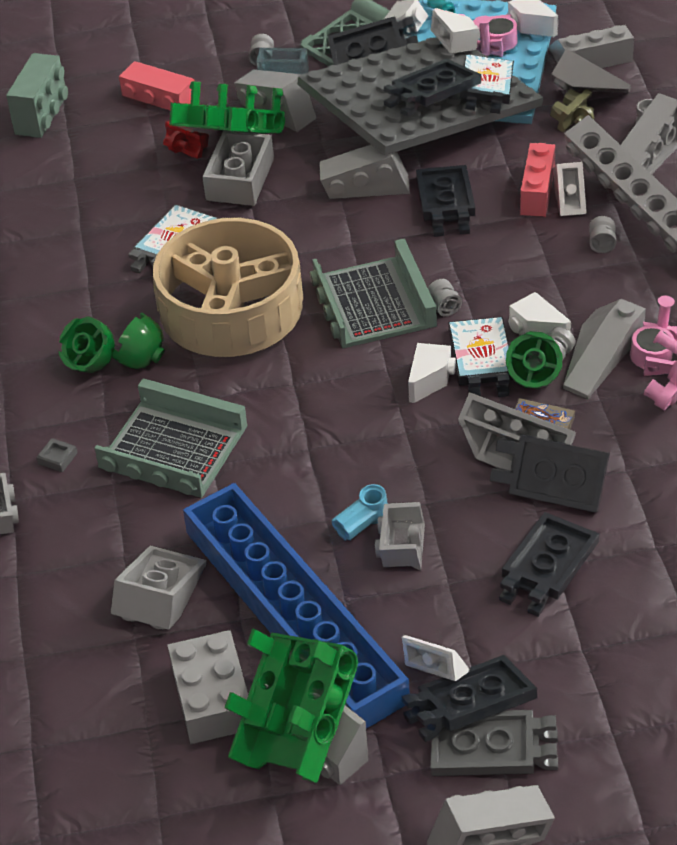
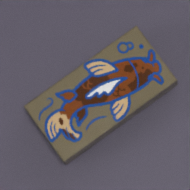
(553, 414)

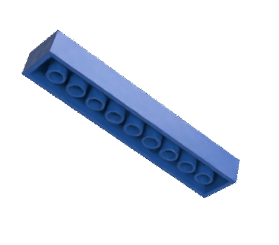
(290, 595)

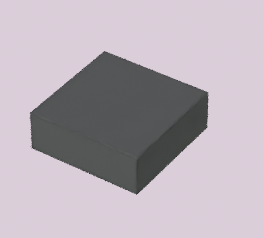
(56, 455)

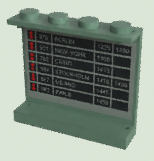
(375, 298)
(175, 439)

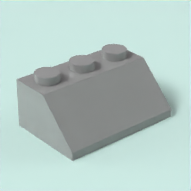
(600, 47)

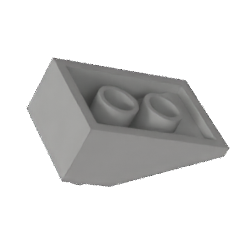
(581, 74)
(156, 587)

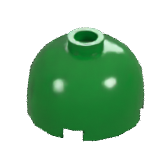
(140, 343)
(86, 345)
(534, 360)

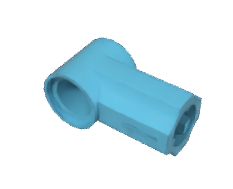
(361, 512)

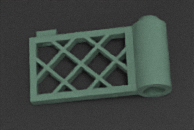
(361, 12)

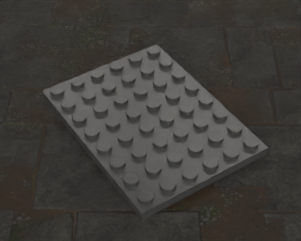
(357, 97)

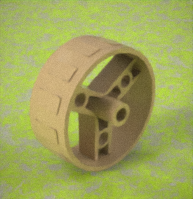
(230, 265)

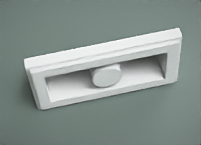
(433, 658)

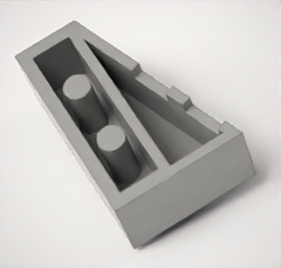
(294, 101)
(364, 174)
(493, 818)

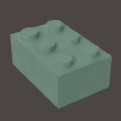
(37, 95)

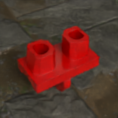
(185, 140)

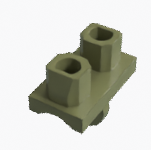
(574, 111)

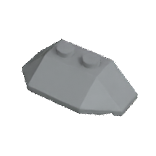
(488, 421)

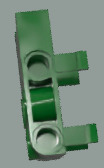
(229, 118)
(292, 703)

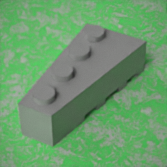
(654, 134)

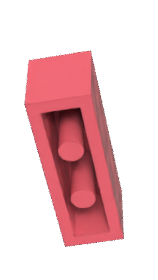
(155, 85)
(537, 180)

